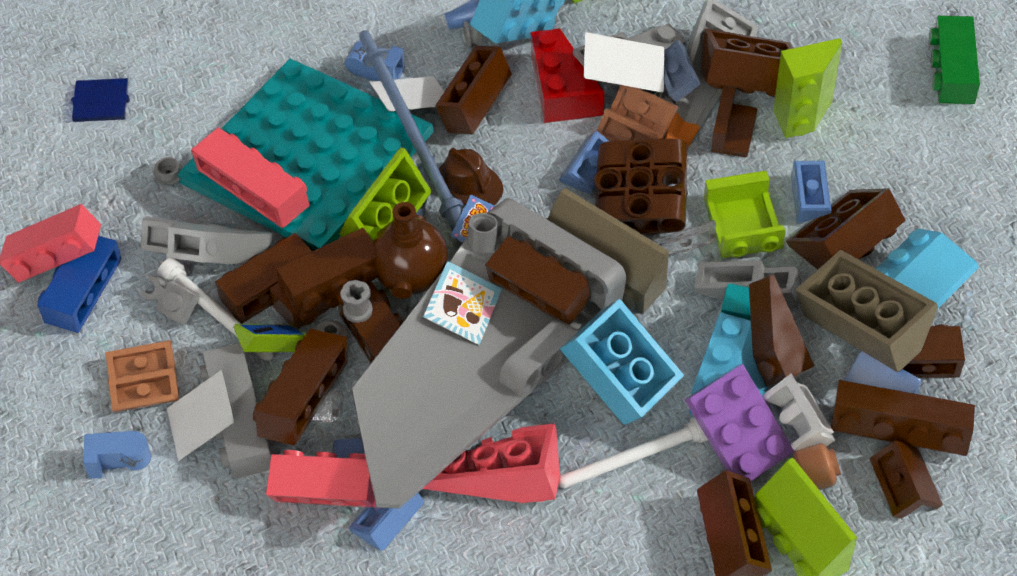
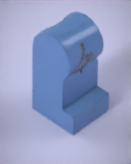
(355, 65)
(115, 451)

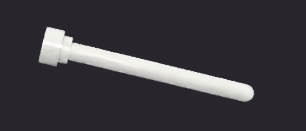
(174, 271)
(691, 432)

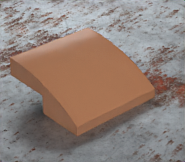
(636, 116)
(142, 376)

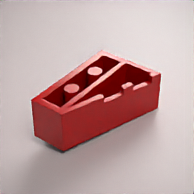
(561, 79)

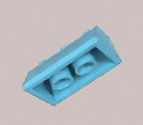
(929, 265)
(727, 348)

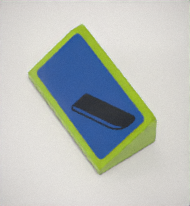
(268, 337)

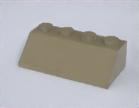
(640, 257)
(867, 309)

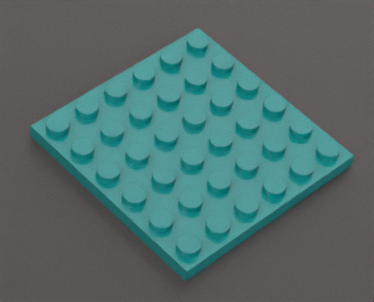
(315, 132)

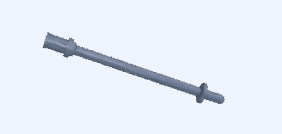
(451, 207)

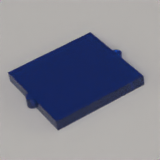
(100, 100)

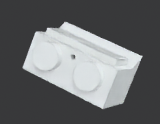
(801, 412)

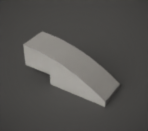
(715, 276)

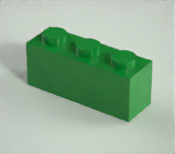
(954, 59)

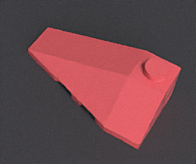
(510, 469)

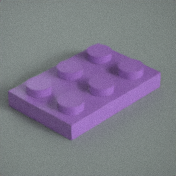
(739, 424)

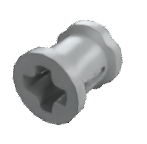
(356, 301)

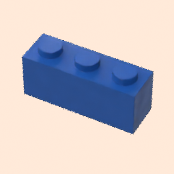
(78, 286)

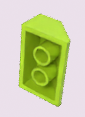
(806, 86)
(395, 184)
(804, 523)

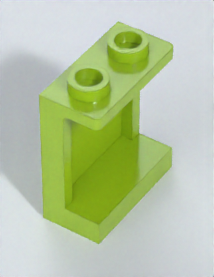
(743, 214)

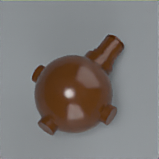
(409, 253)

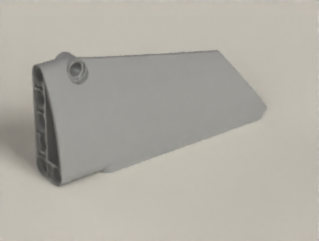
(441, 392)

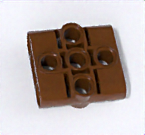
(663, 165)

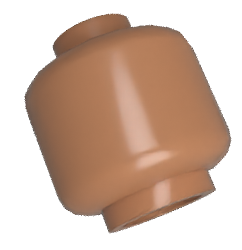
(819, 464)

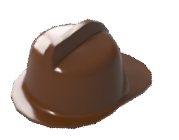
(469, 175)

